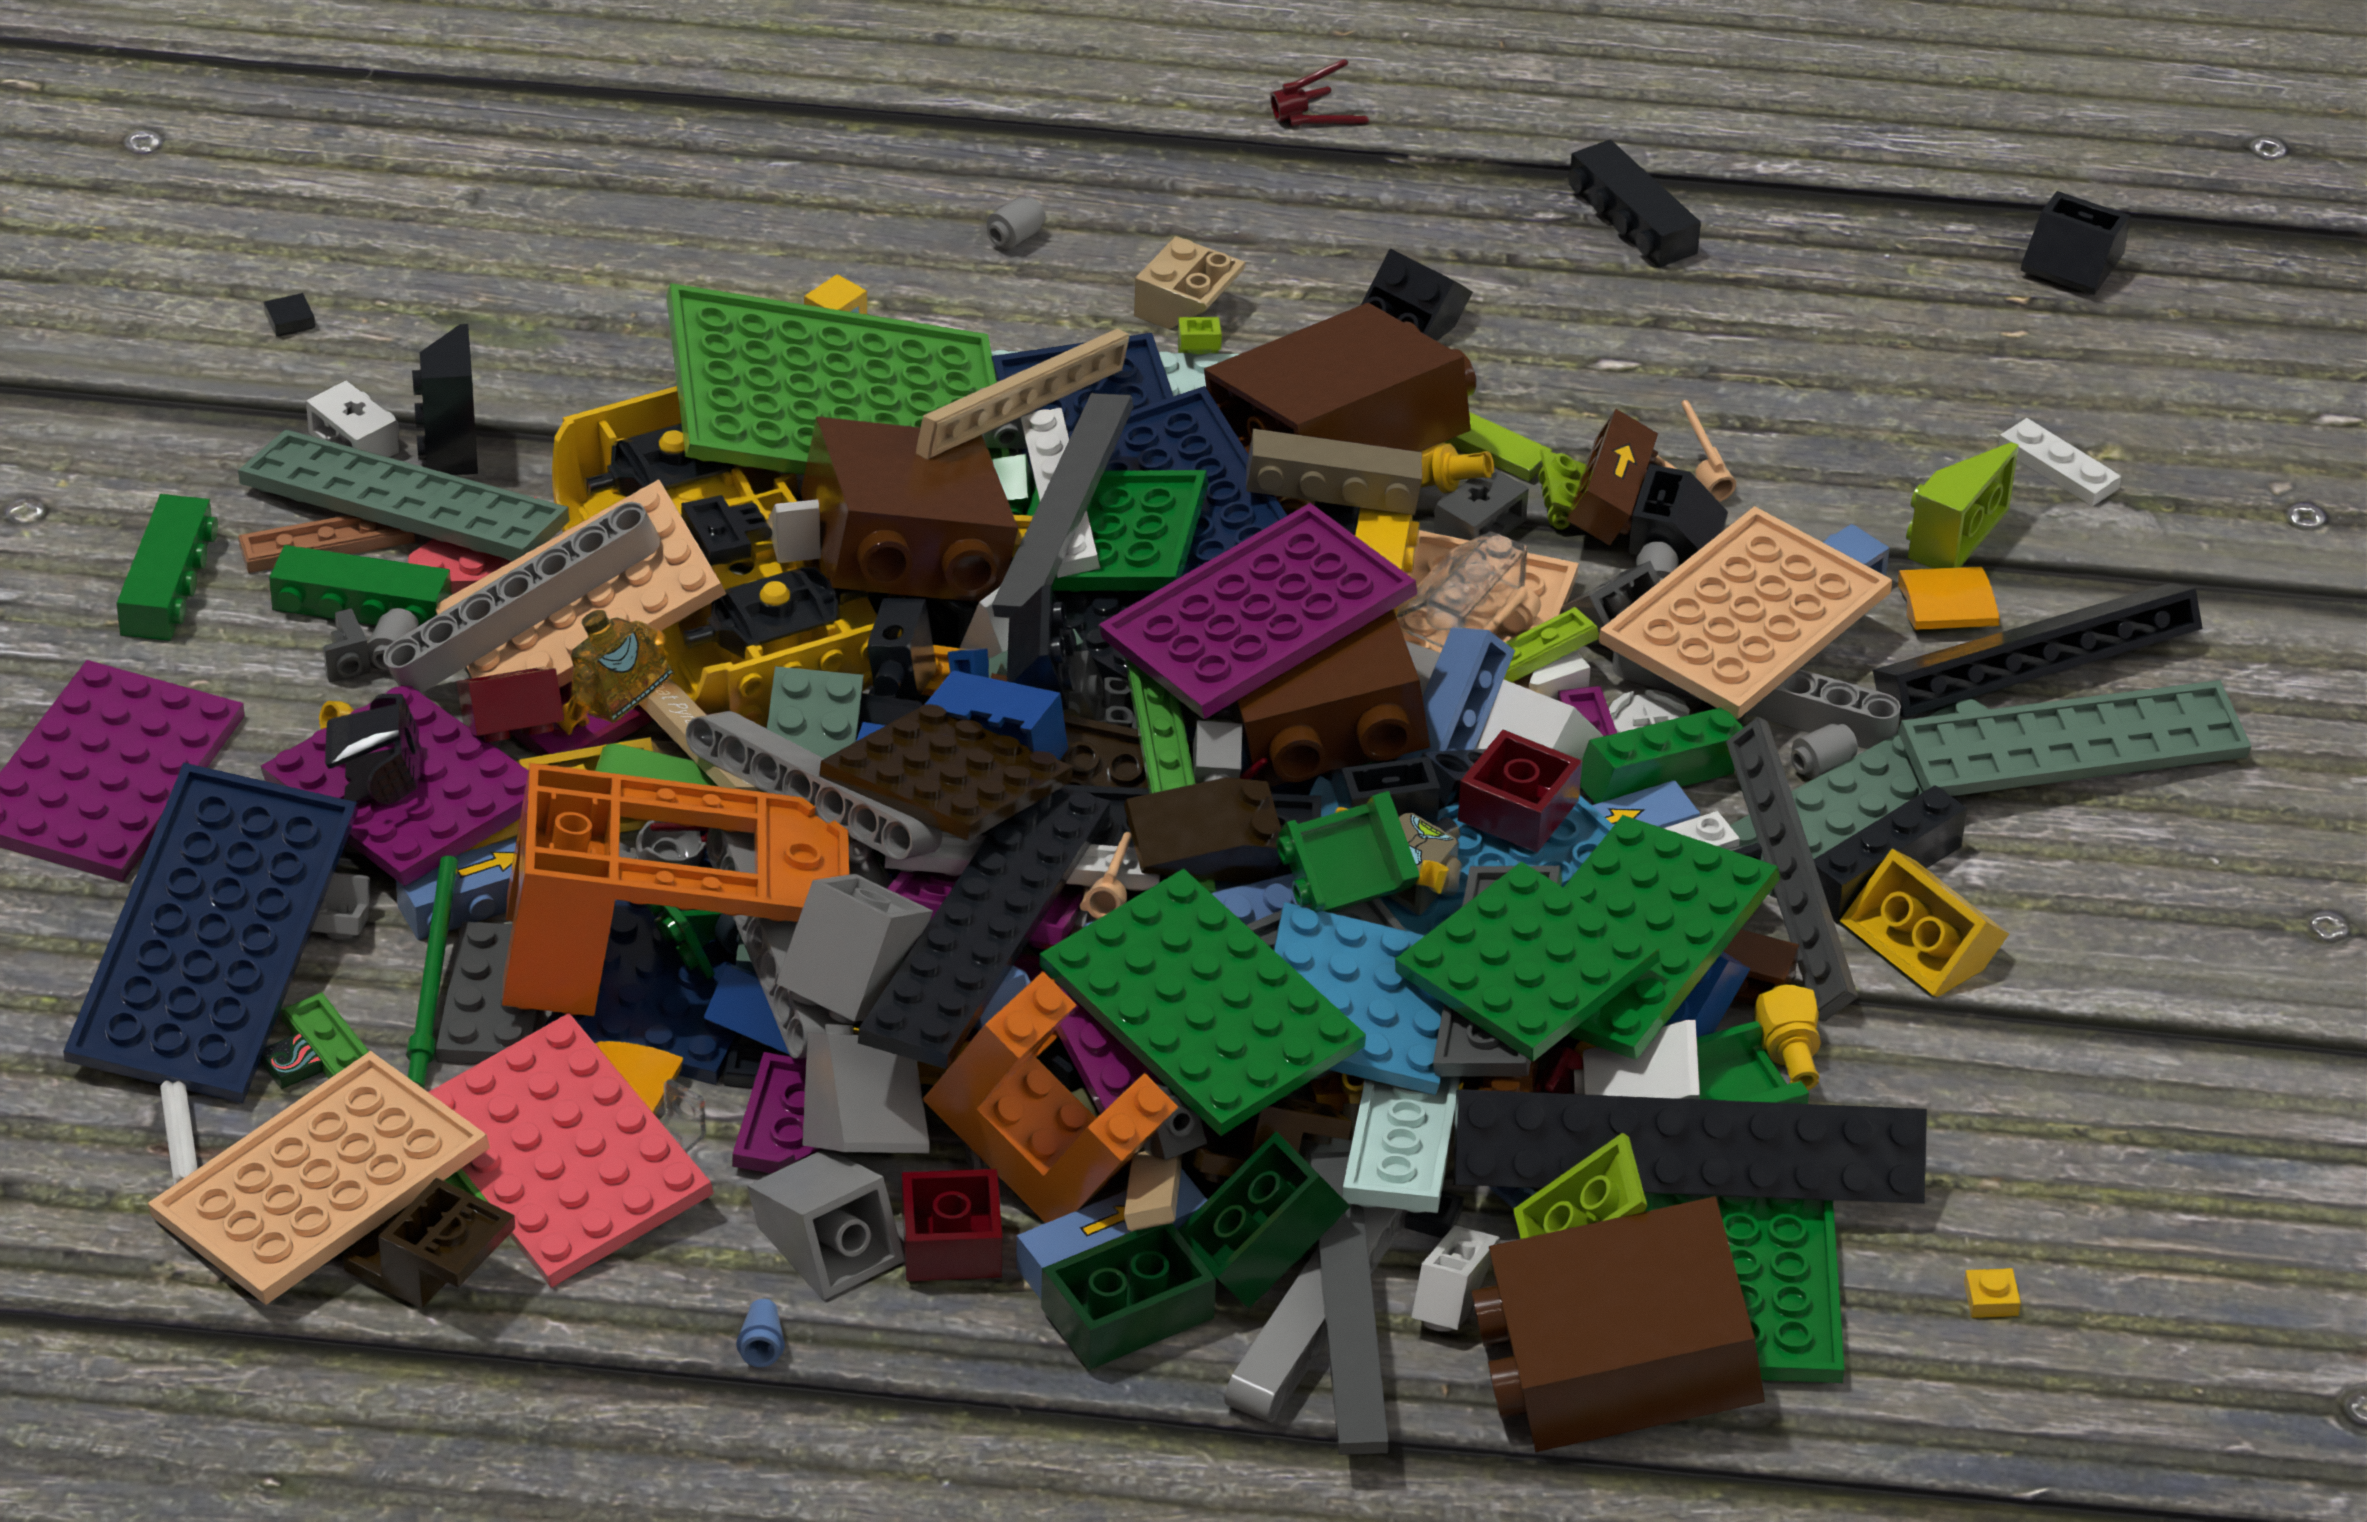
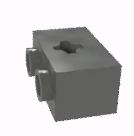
(1481, 507)
(1615, 594)

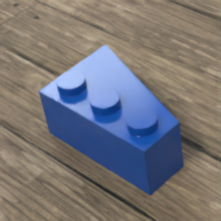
(1006, 709)

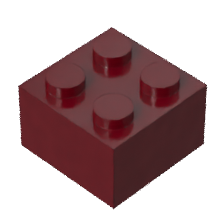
(511, 701)
(1519, 790)
(952, 1225)

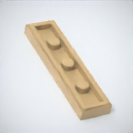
(1152, 1191)

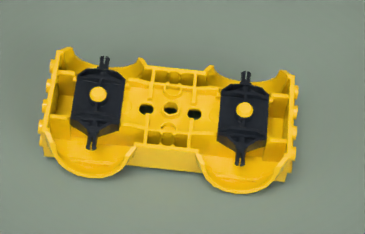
(768, 616)

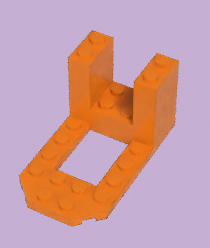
(572, 873)
(1029, 1121)

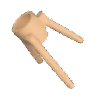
(1712, 471)
(1518, 612)
(1107, 891)

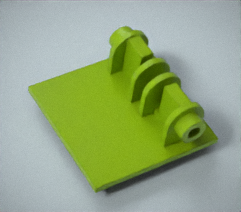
(1560, 482)

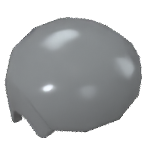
(670, 847)

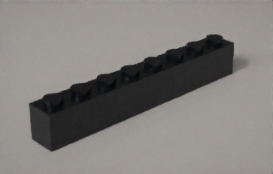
(2040, 648)

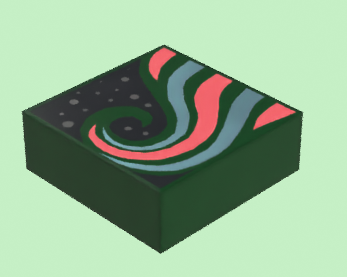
(291, 1061)

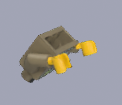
(1435, 857)

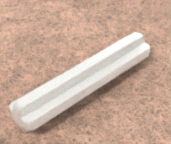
(178, 1129)

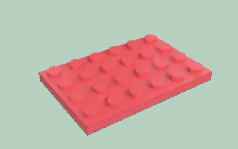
(570, 1150)

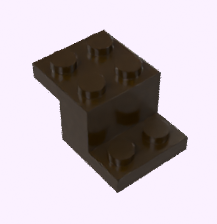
(1286, 1116)
(430, 1243)

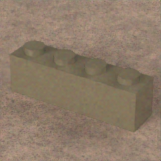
(1334, 471)

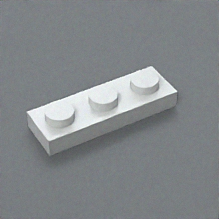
(2061, 462)

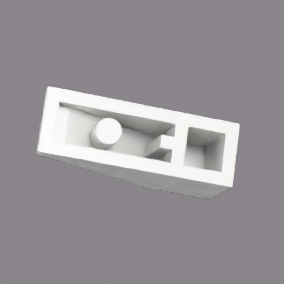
(1449, 1276)

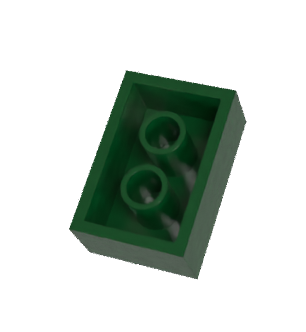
(1263, 1219)
(1128, 1293)

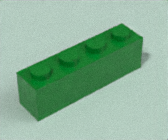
(166, 567)
(330, 582)
(1647, 756)

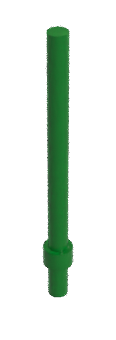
(422, 1044)

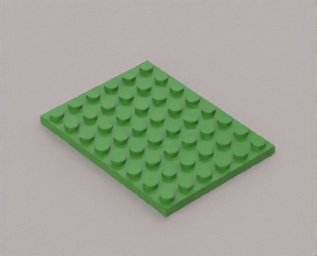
(765, 368)

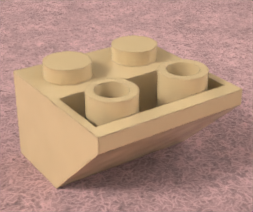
(1182, 282)

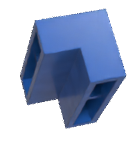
(743, 1007)

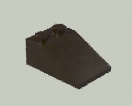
(1209, 829)

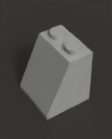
(849, 945)
(861, 1096)
(828, 1220)

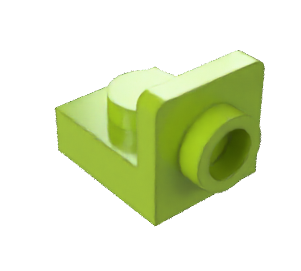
(1199, 335)

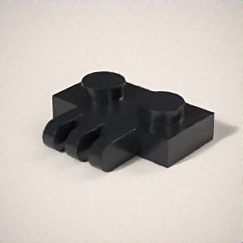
(725, 531)

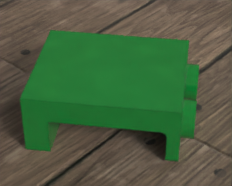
(1348, 856)
(1738, 1069)

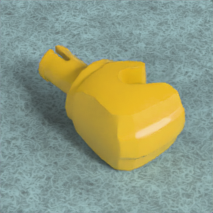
(1445, 467)
(1789, 1030)

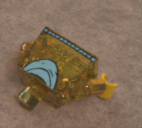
(614, 669)

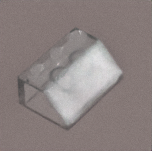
(1465, 588)

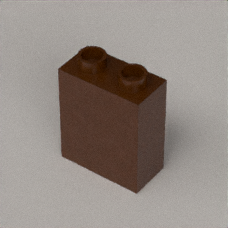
(1349, 381)
(907, 519)
(1337, 708)
(1619, 1326)

